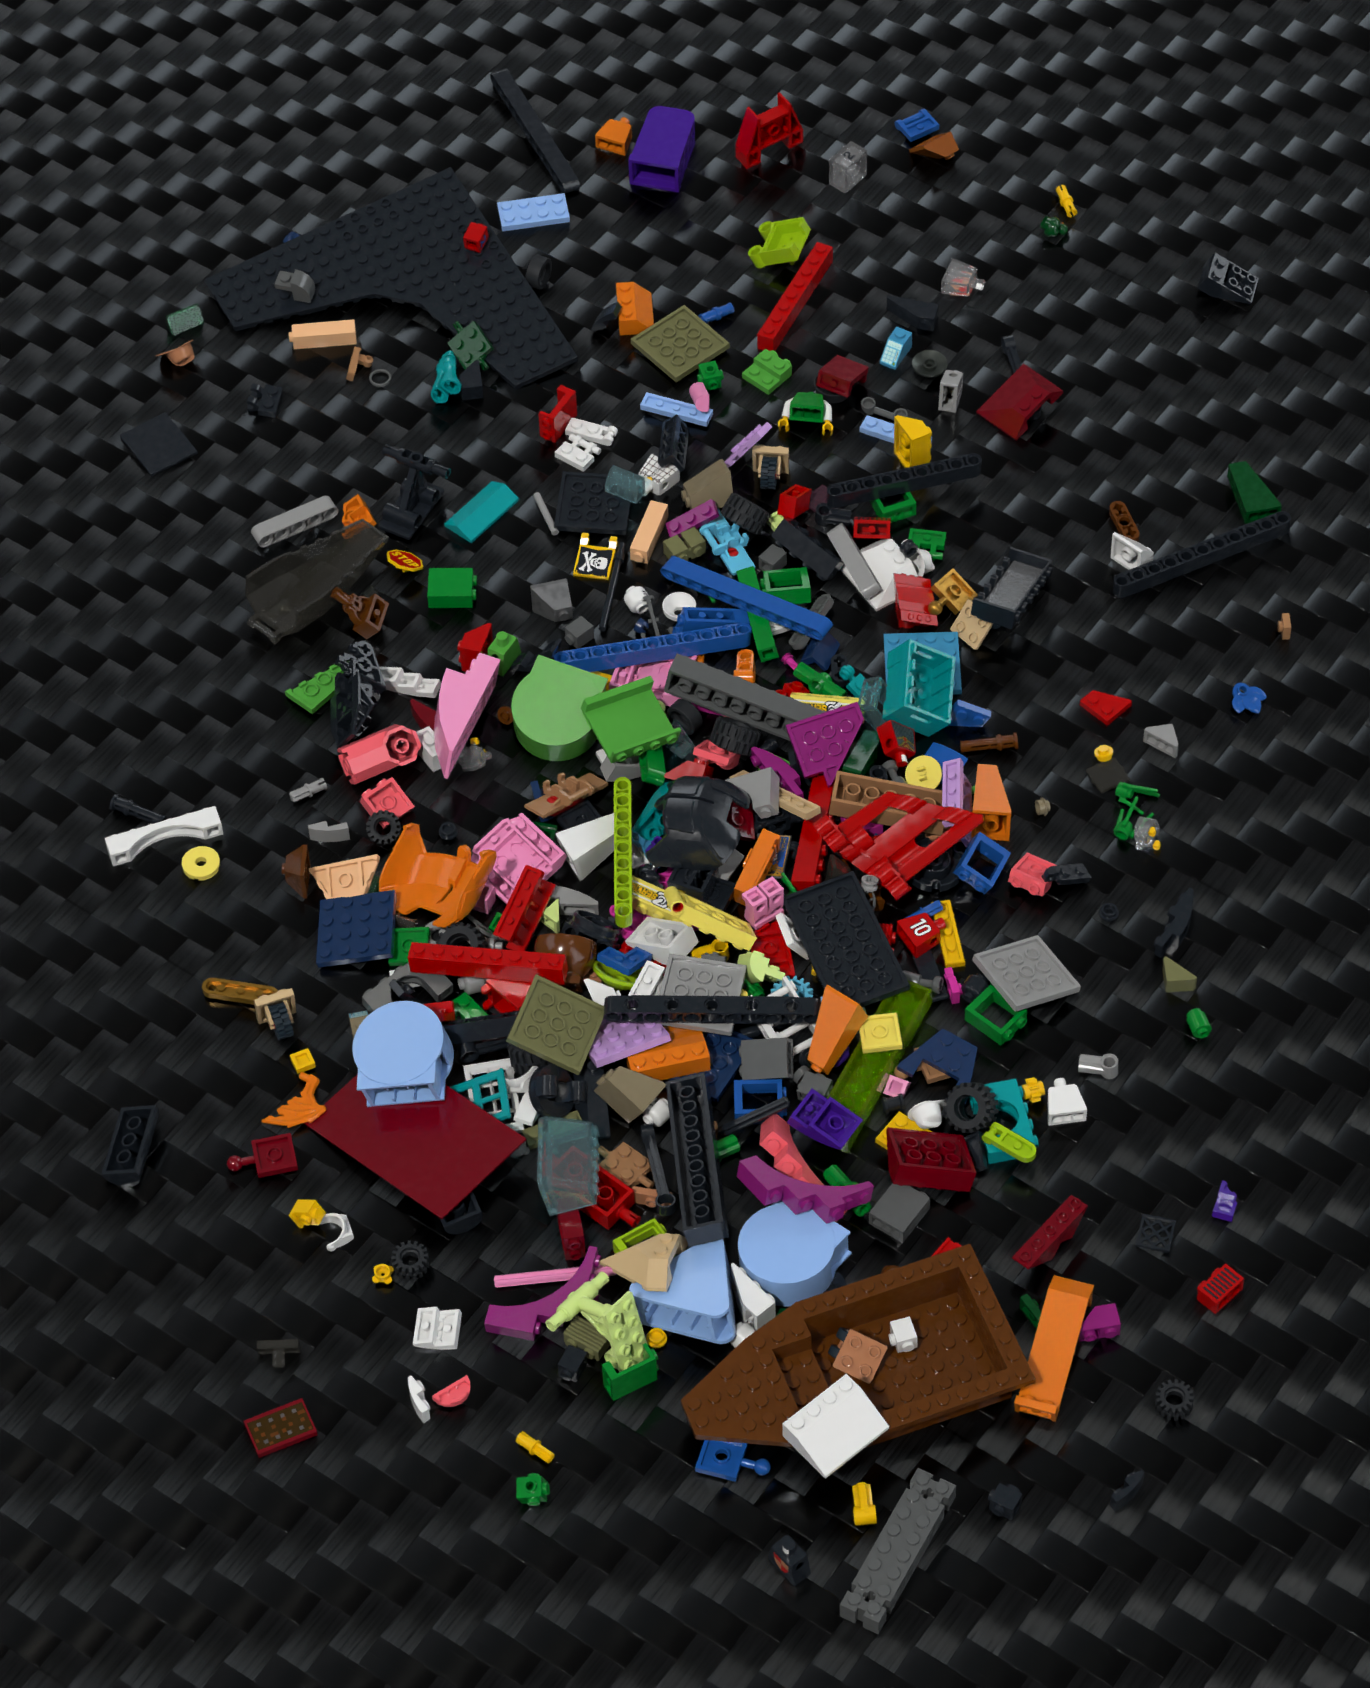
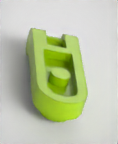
(1010, 1143)

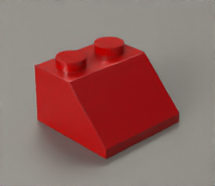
(473, 643)
(691, 768)

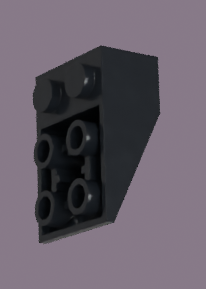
(1227, 280)

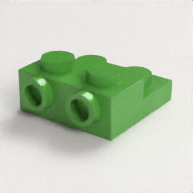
(768, 371)

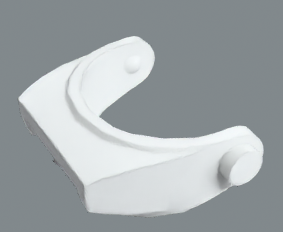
(520, 1084)
(346, 1234)

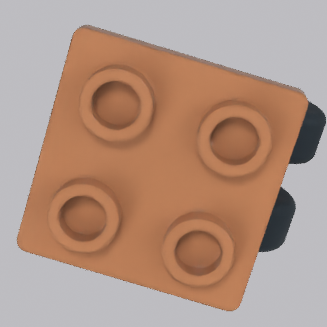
(857, 1354)

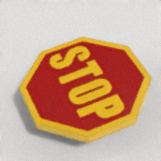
(404, 560)

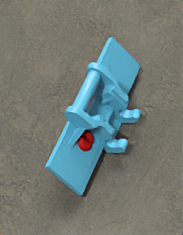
(727, 543)

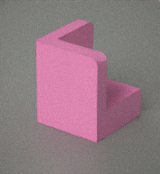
(486, 899)

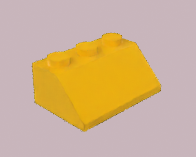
(912, 441)

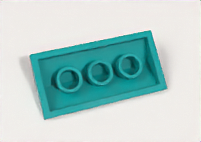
(482, 511)

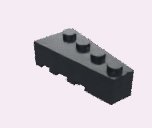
(807, 549)

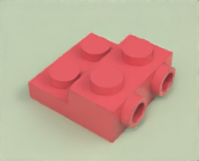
(711, 753)
(386, 797)
(1028, 874)

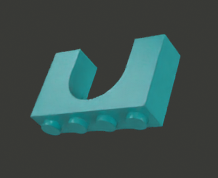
(1010, 1101)

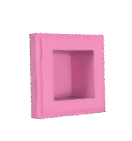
(896, 1086)

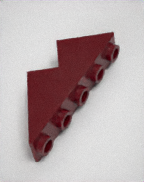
(1048, 1237)

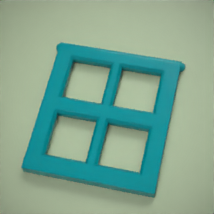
(479, 1101)

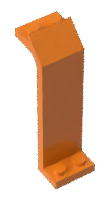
(1054, 1346)

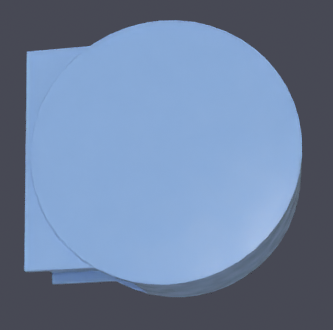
(402, 1055)
(791, 1253)

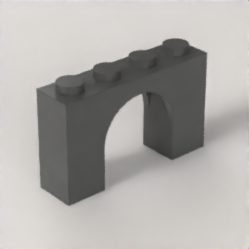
(436, 985)

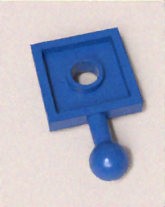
(730, 1467)

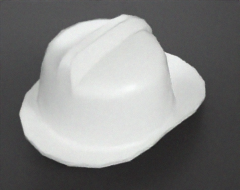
(922, 561)
(927, 1114)

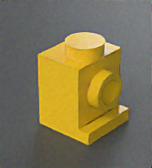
(307, 1213)

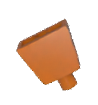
(615, 136)

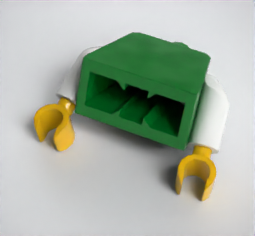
(808, 408)

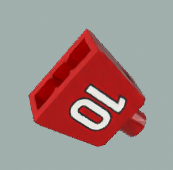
(920, 933)

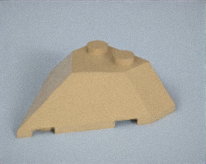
(648, 1261)

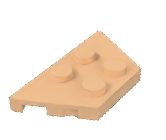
(346, 877)

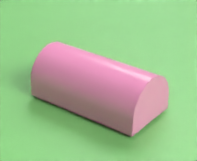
(699, 396)

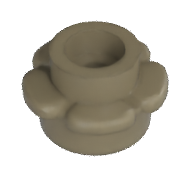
(1042, 806)

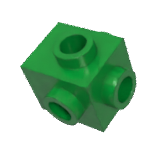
(710, 375)
(532, 1489)

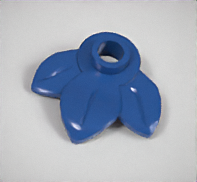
(1250, 699)

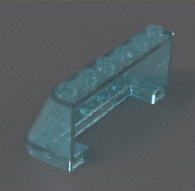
(567, 1163)

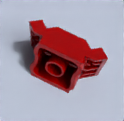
(912, 601)

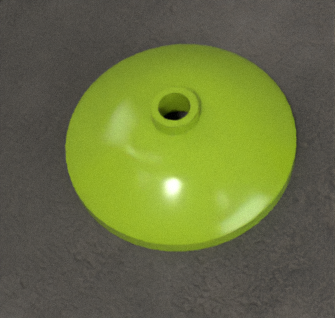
(615, 978)

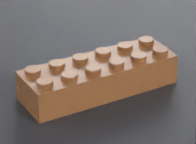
(856, 791)

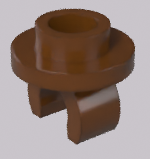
(505, 715)

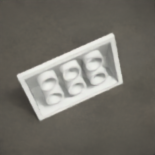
(834, 1426)

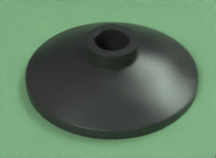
(929, 363)

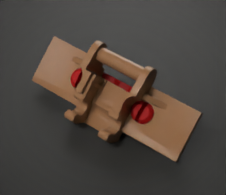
(565, 794)

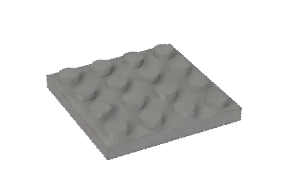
(1026, 973)
(702, 978)

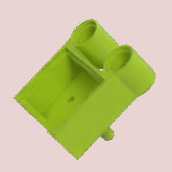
(782, 242)

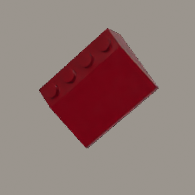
(929, 1160)

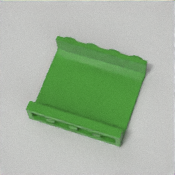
(629, 720)

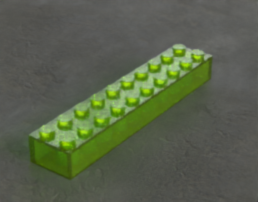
(868, 1073)

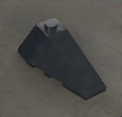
(595, 1108)

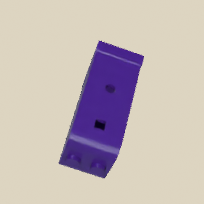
(663, 149)

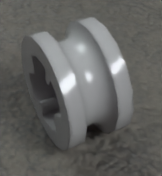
(869, 883)

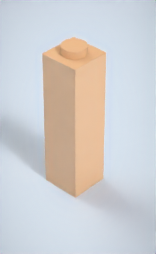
(323, 334)
(649, 532)

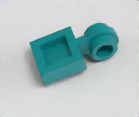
(855, 685)

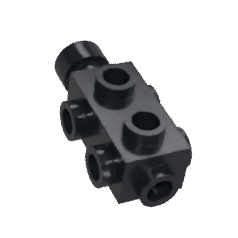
(772, 823)

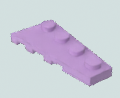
(746, 443)

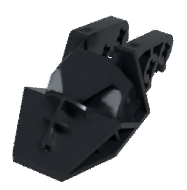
(355, 692)

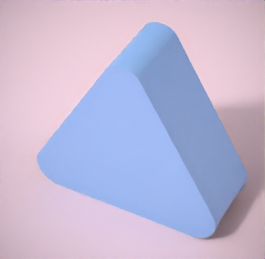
(698, 1297)

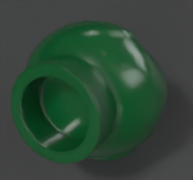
(1053, 227)

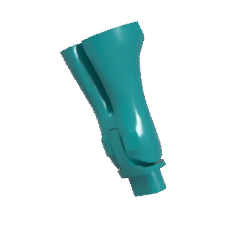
(446, 379)

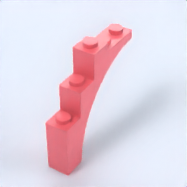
(777, 1140)

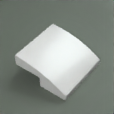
(437, 1328)

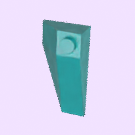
(651, 820)

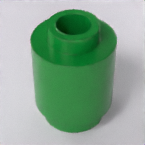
(1198, 1023)

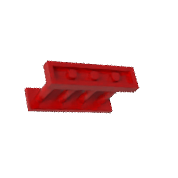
(524, 909)

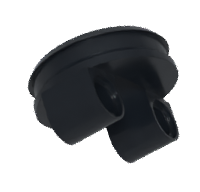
(594, 926)
(556, 1083)

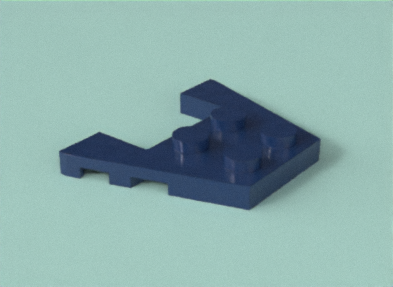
(945, 1053)

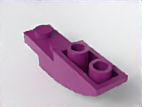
(787, 776)

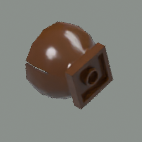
(579, 954)

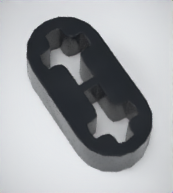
(835, 669)

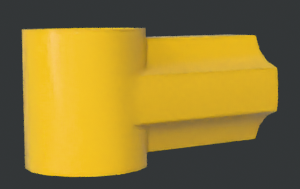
(715, 946)
(863, 1508)

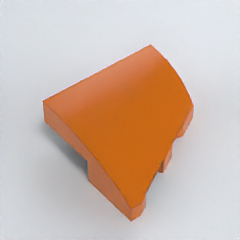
(355, 510)

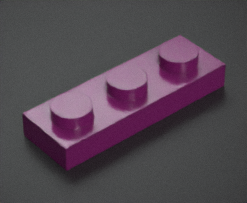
(694, 518)

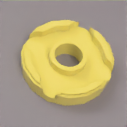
(198, 854)

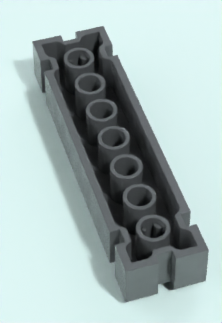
(897, 1551)

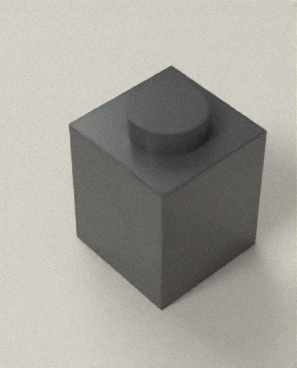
(772, 558)
(579, 632)

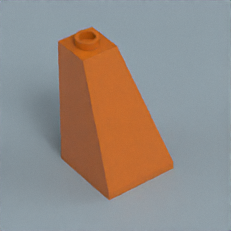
(992, 803)
(834, 1030)

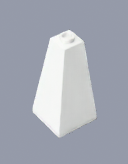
(588, 844)

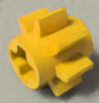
(1033, 1090)

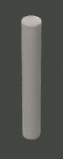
(545, 513)

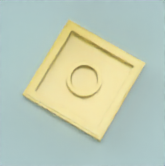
(880, 1033)

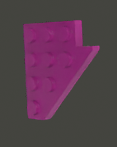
(825, 740)

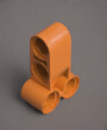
(746, 665)

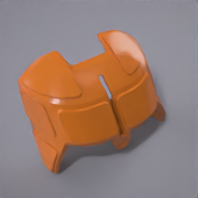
(426, 878)

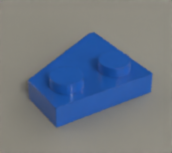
(968, 715)

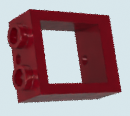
(571, 1234)

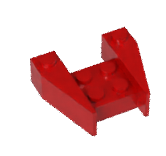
(767, 129)

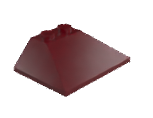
(1018, 401)

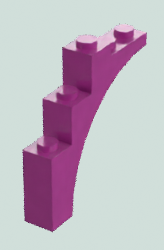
(800, 1196)
(526, 1319)

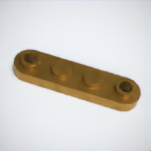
(235, 990)

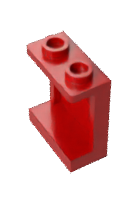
(555, 423)

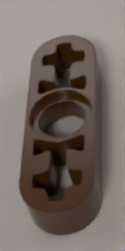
(1124, 516)

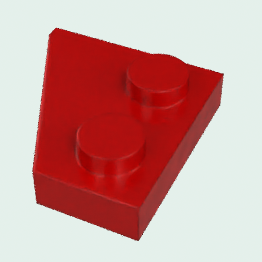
(1105, 706)

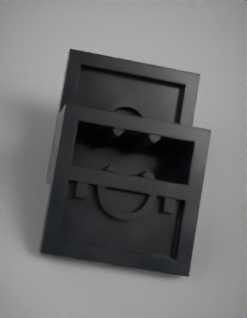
(704, 886)

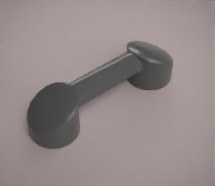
(869, 407)

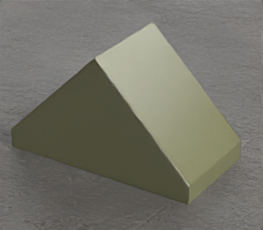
(1176, 977)

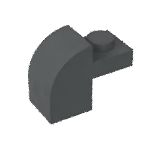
(297, 282)

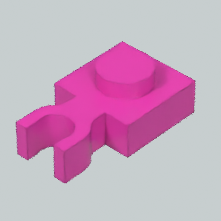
(953, 987)

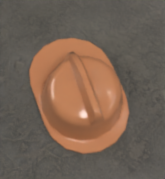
(181, 355)

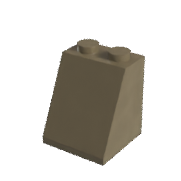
(709, 484)
(628, 1091)

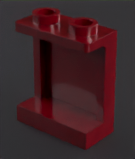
(841, 375)

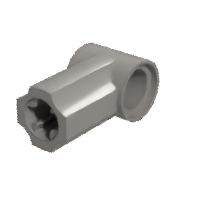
(1099, 1064)

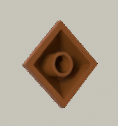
(937, 146)

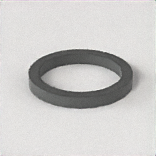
(382, 384)

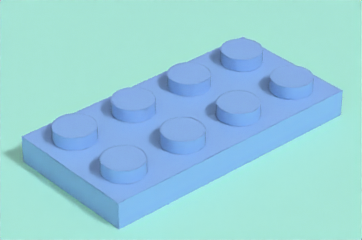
(533, 212)

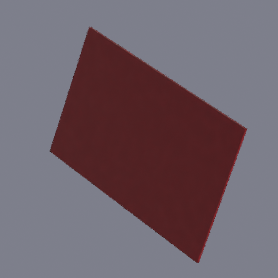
(422, 1148)

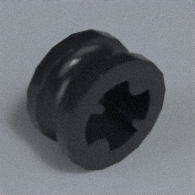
(908, 548)
(793, 850)

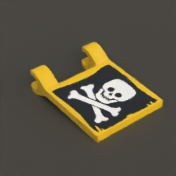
(595, 560)

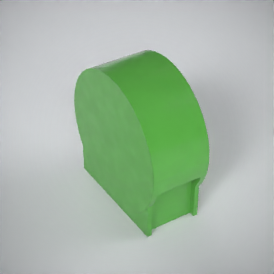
(549, 709)

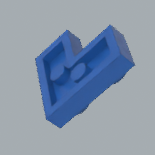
(624, 963)

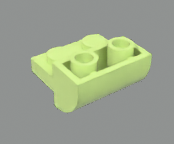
(758, 968)

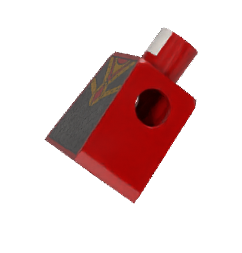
(897, 741)

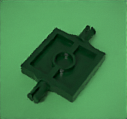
(470, 345)

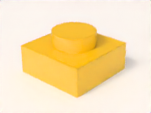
(302, 1061)

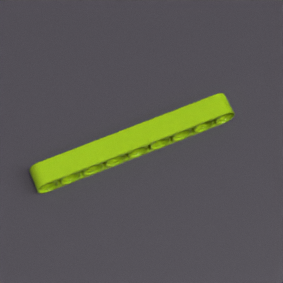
(623, 852)

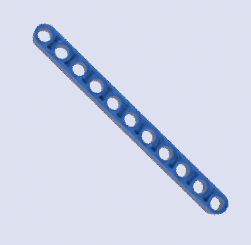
(746, 598)
(657, 648)

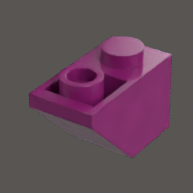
(1101, 1323)

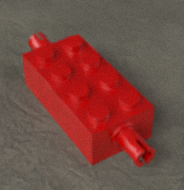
(612, 1202)

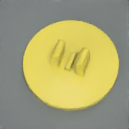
(924, 772)

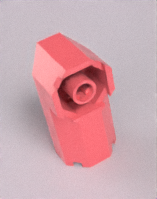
(379, 752)

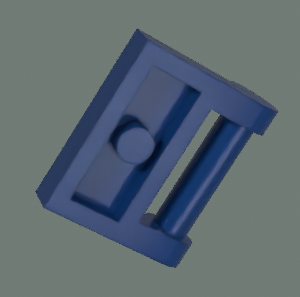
(917, 125)

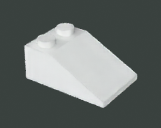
(662, 938)

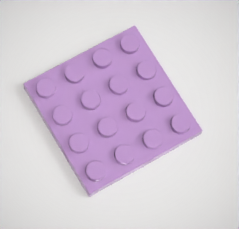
(625, 1039)

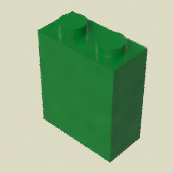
(451, 588)

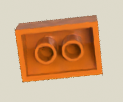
(636, 308)

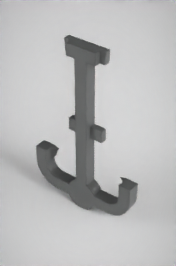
(653, 620)
(480, 927)

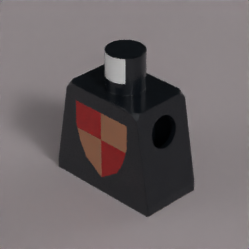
(787, 1556)

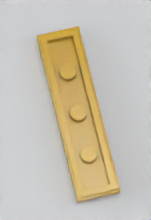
(949, 938)

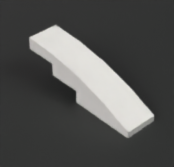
(409, 683)

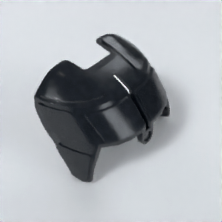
(696, 829)

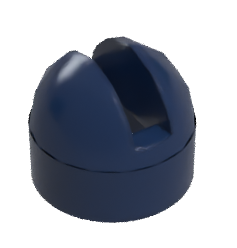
(640, 626)

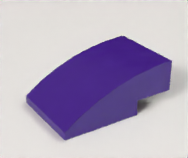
(824, 1120)

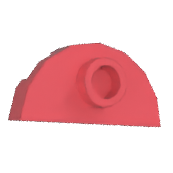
(453, 1394)

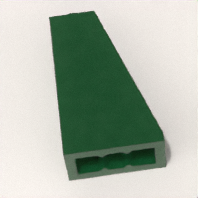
(1251, 493)
(864, 754)

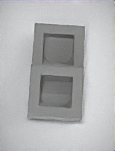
(323, 833)

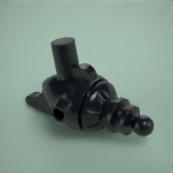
(648, 874)

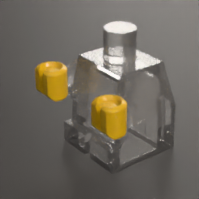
(473, 756)
(1145, 832)

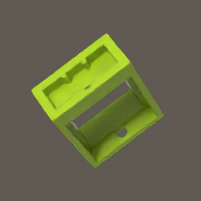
(638, 1234)

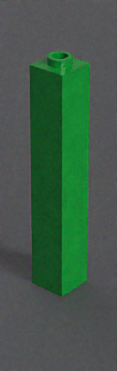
(760, 626)

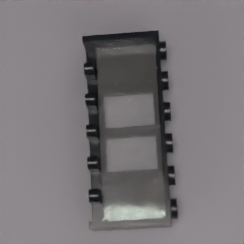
(1012, 588)

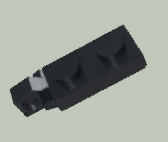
(1067, 874)

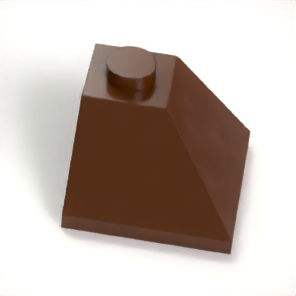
(297, 870)

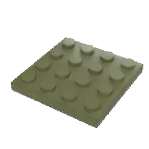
(680, 343)
(556, 1024)

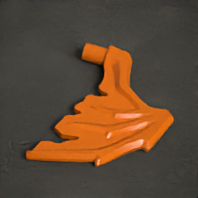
(301, 1108)

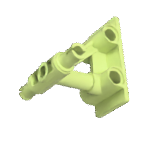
(616, 1322)

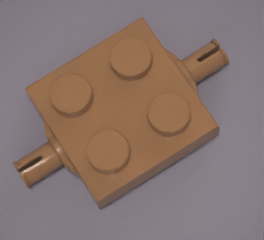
(626, 1165)

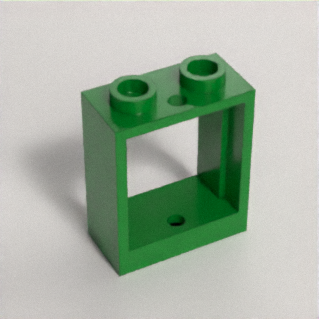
(903, 509)
(785, 577)
(981, 1003)

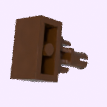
(364, 612)

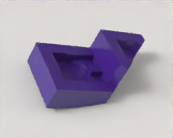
(1225, 1203)

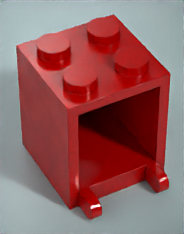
(504, 994)

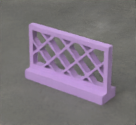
(956, 791)

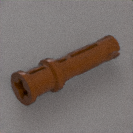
(998, 742)

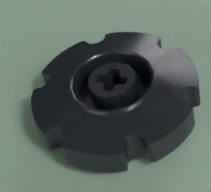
(939, 872)

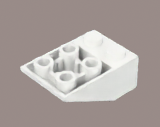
(753, 1303)

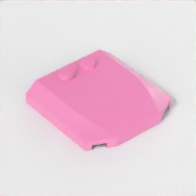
(658, 672)
(517, 844)

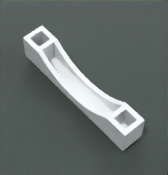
(199, 824)

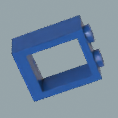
(990, 850)
(756, 1086)

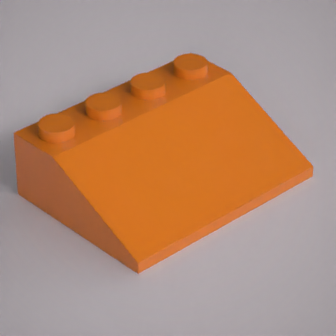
(679, 1057)

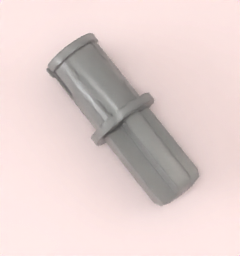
(308, 790)

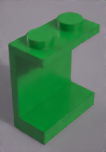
(631, 1378)

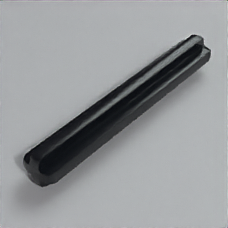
(753, 1117)

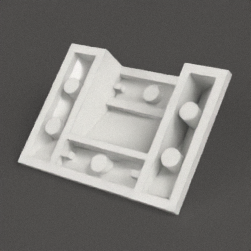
(884, 560)

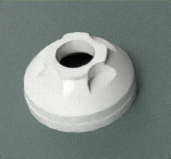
(676, 601)

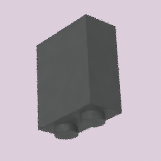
(766, 1059)
(899, 1211)

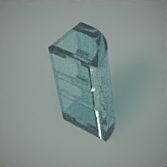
(625, 484)

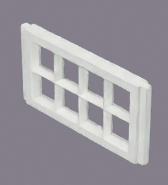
(487, 1067)

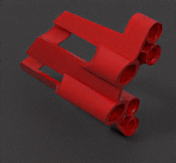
(894, 853)

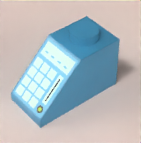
(896, 348)

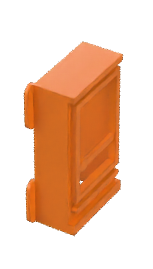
(757, 863)

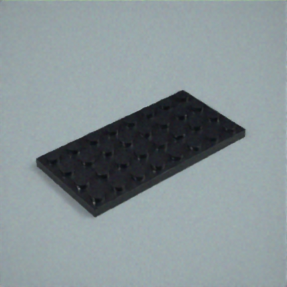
(845, 940)

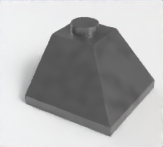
(552, 600)

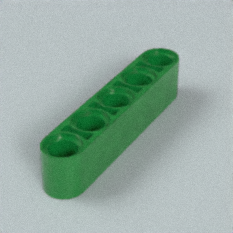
(652, 766)

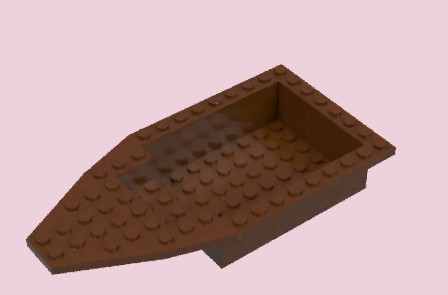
(960, 1362)

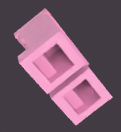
(763, 903)

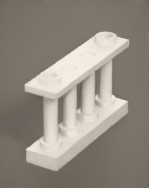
(767, 1030)

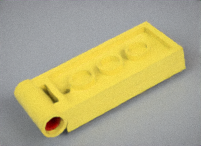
(710, 919)

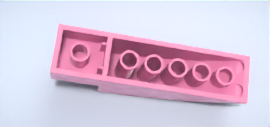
(460, 706)

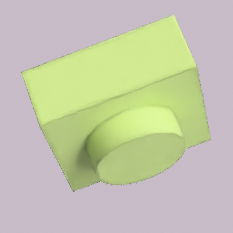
(774, 520)

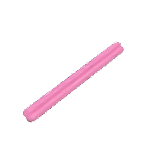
(543, 1276)

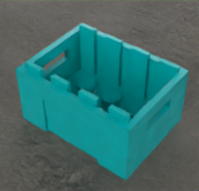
(931, 691)

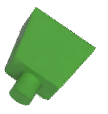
(505, 648)

